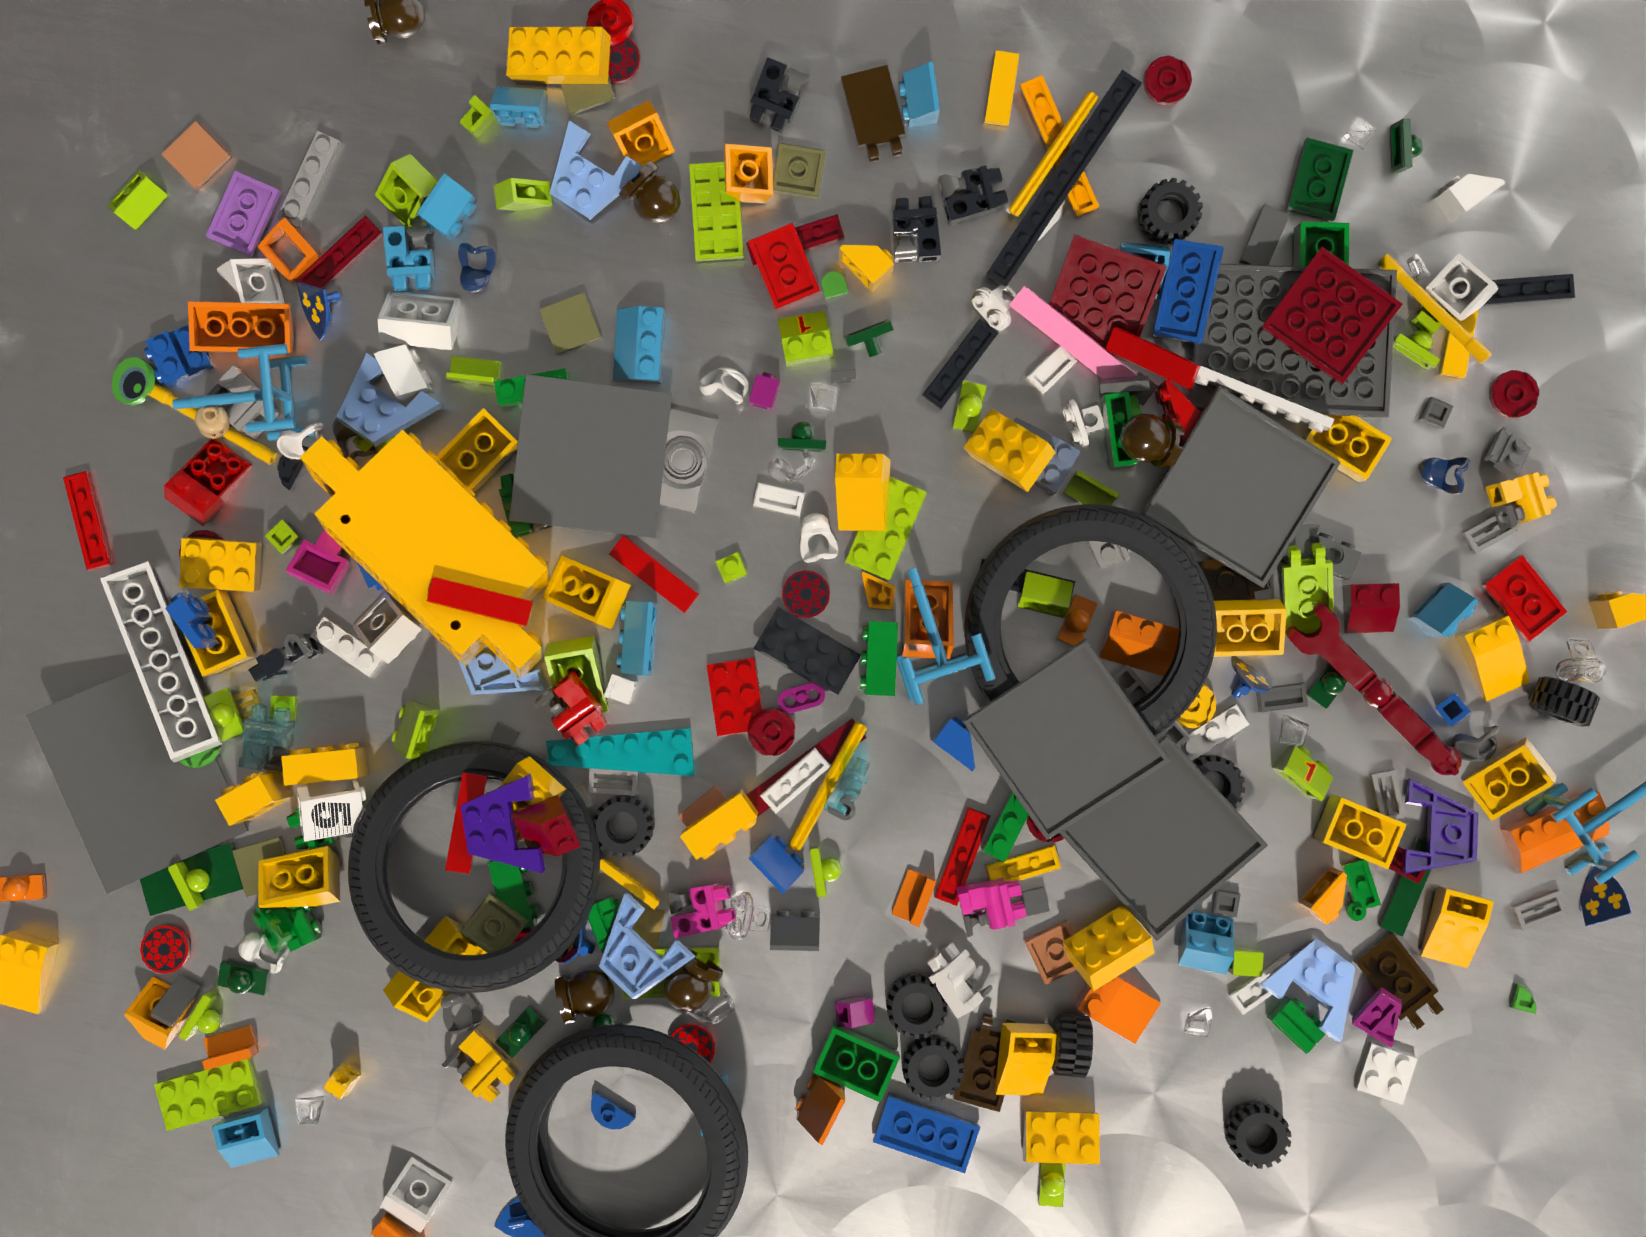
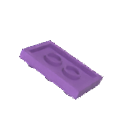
(243, 213)

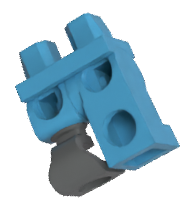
(406, 263)

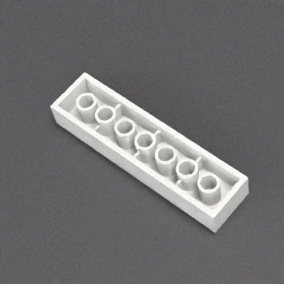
(160, 661)

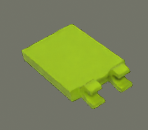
(1305, 584)

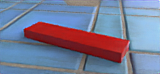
(1153, 357)
(87, 520)
(653, 574)
(479, 601)
(962, 855)
(458, 858)

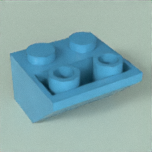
(519, 106)
(1444, 610)
(1206, 942)
(246, 1137)

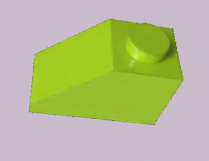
(522, 194)

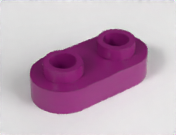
(801, 698)

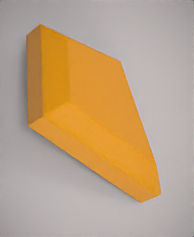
(878, 592)

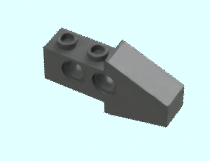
(1346, 556)

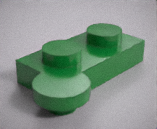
(1361, 889)

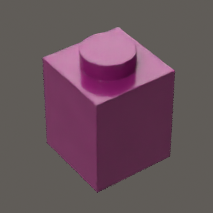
(764, 391)
(854, 1012)

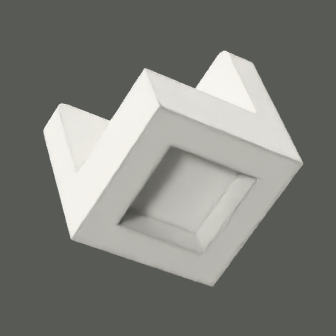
(620, 688)

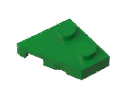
(270, 924)

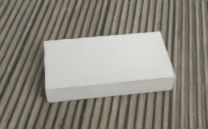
(1051, 369)
(778, 499)

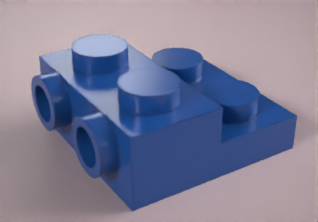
(173, 357)
(190, 616)

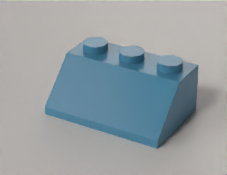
(639, 344)
(637, 638)

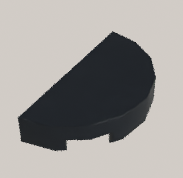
(290, 470)

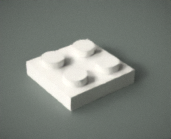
(1385, 1073)

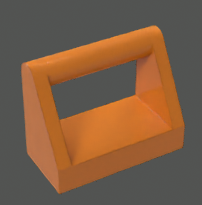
(285, 228)

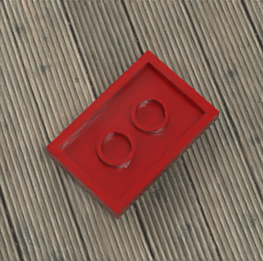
(783, 265)
(1524, 598)
(734, 695)

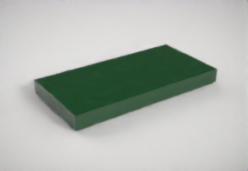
(218, 862)

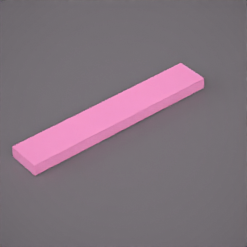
(1068, 335)

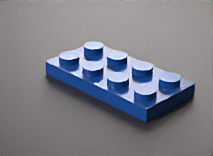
(1188, 291)
(926, 1133)

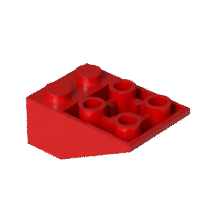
(1177, 407)
(206, 481)

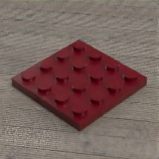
(1106, 288)
(1332, 316)

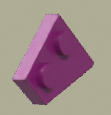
(1380, 1016)

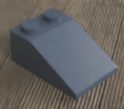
(1059, 465)

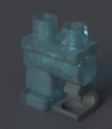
(265, 731)
(850, 789)

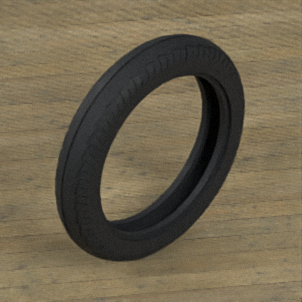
(1118, 527)
(373, 898)
(666, 1060)

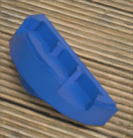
(609, 1113)

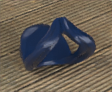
(473, 279)
(1435, 469)

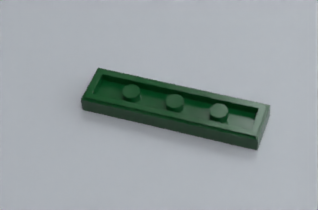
(1404, 899)

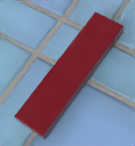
(815, 234)
(341, 254)

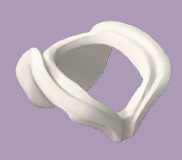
(714, 380)
(290, 442)
(813, 525)
(249, 950)

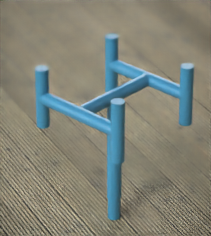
(266, 394)
(944, 666)
(1595, 853)

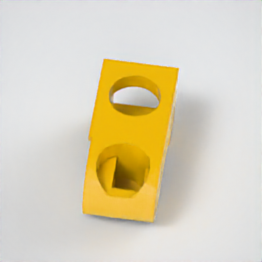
(342, 1081)

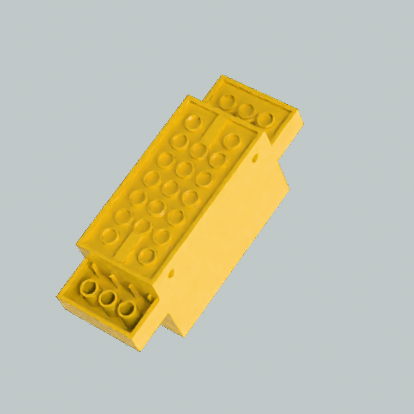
(416, 523)

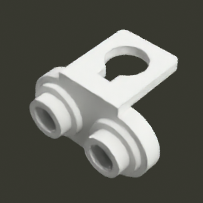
(993, 306)
(1080, 430)

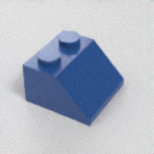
(955, 741)
(777, 863)

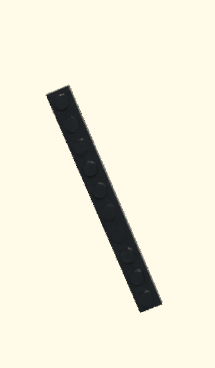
(1064, 178)

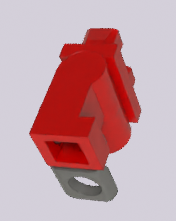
(579, 712)

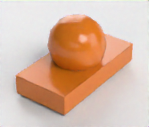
(1076, 620)
(22, 887)

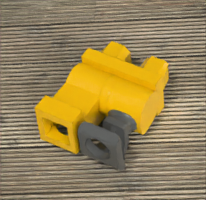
(1528, 497)
(488, 1066)

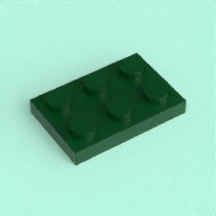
(1320, 179)

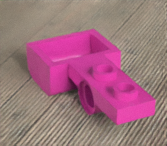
(319, 564)

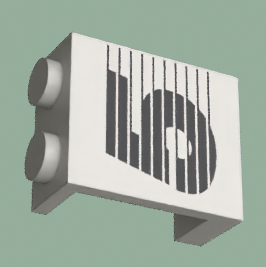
(330, 813)

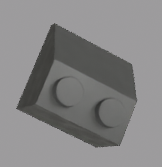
(795, 931)

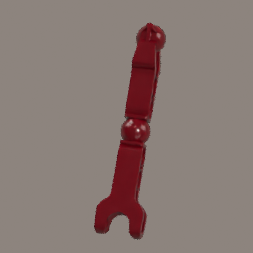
(1374, 690)

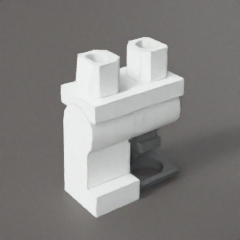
(955, 981)

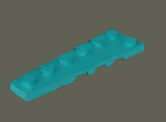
(637, 752)

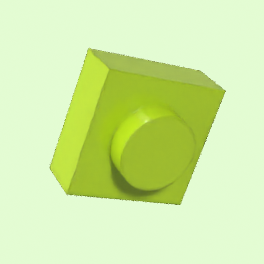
(282, 536)
(731, 567)
(285, 702)

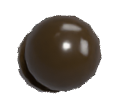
(395, 18)
(653, 196)
(1152, 440)
(691, 984)
(586, 994)

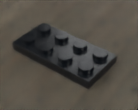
(807, 651)

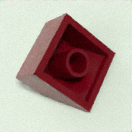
(1371, 607)
(547, 827)

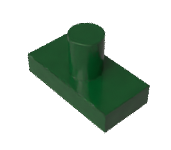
(869, 337)

